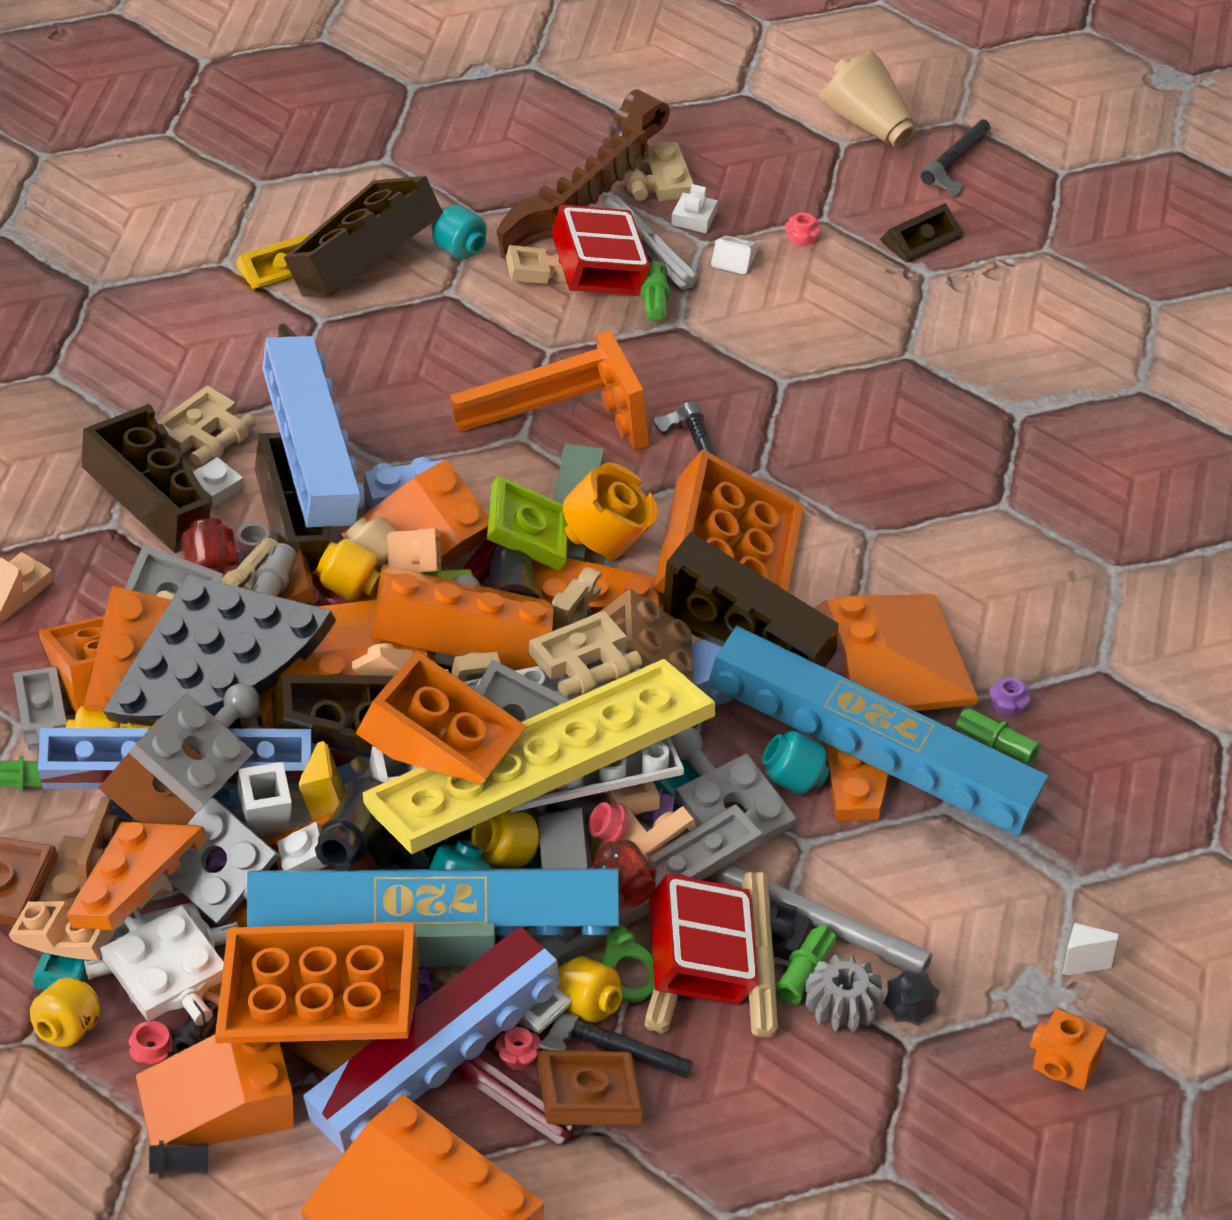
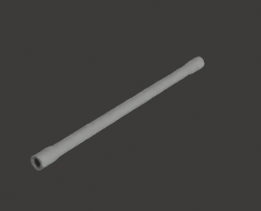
(891, 949)

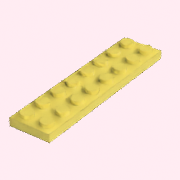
(551, 752)

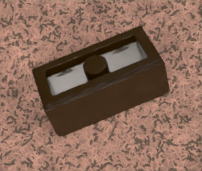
(922, 233)

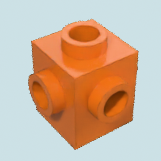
(1068, 1048)

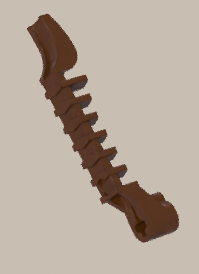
(535, 217)

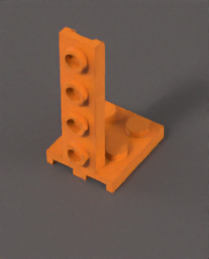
(560, 381)

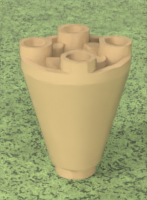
(869, 99)

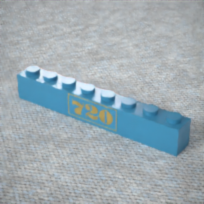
(877, 730)
(438, 897)

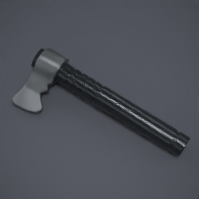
(935, 171)
(688, 416)
(570, 1025)

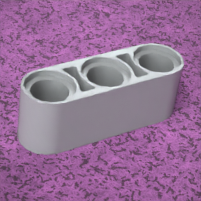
(564, 839)

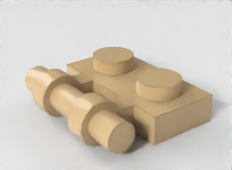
(666, 174)
(199, 416)
(579, 645)

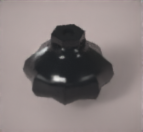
(911, 997)

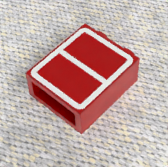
(600, 250)
(702, 939)

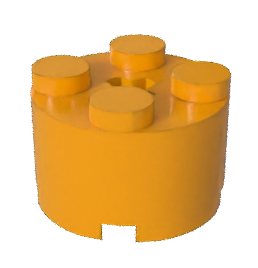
(608, 510)

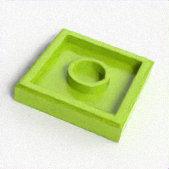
(527, 523)

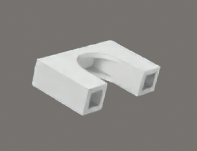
(273, 808)

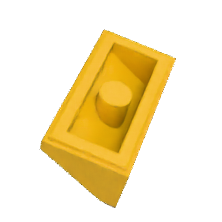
(267, 264)
(321, 783)

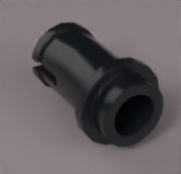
(191, 1033)
(178, 1159)

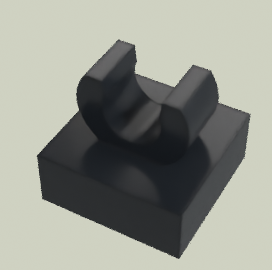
(788, 930)

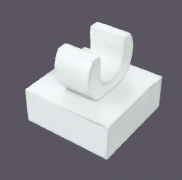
(695, 210)

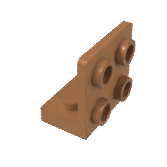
(652, 632)
(79, 856)

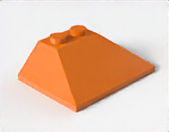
(901, 649)

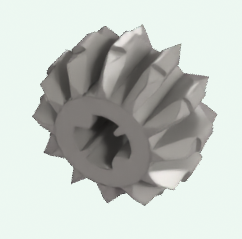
(844, 993)

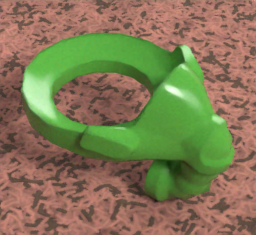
(620, 946)

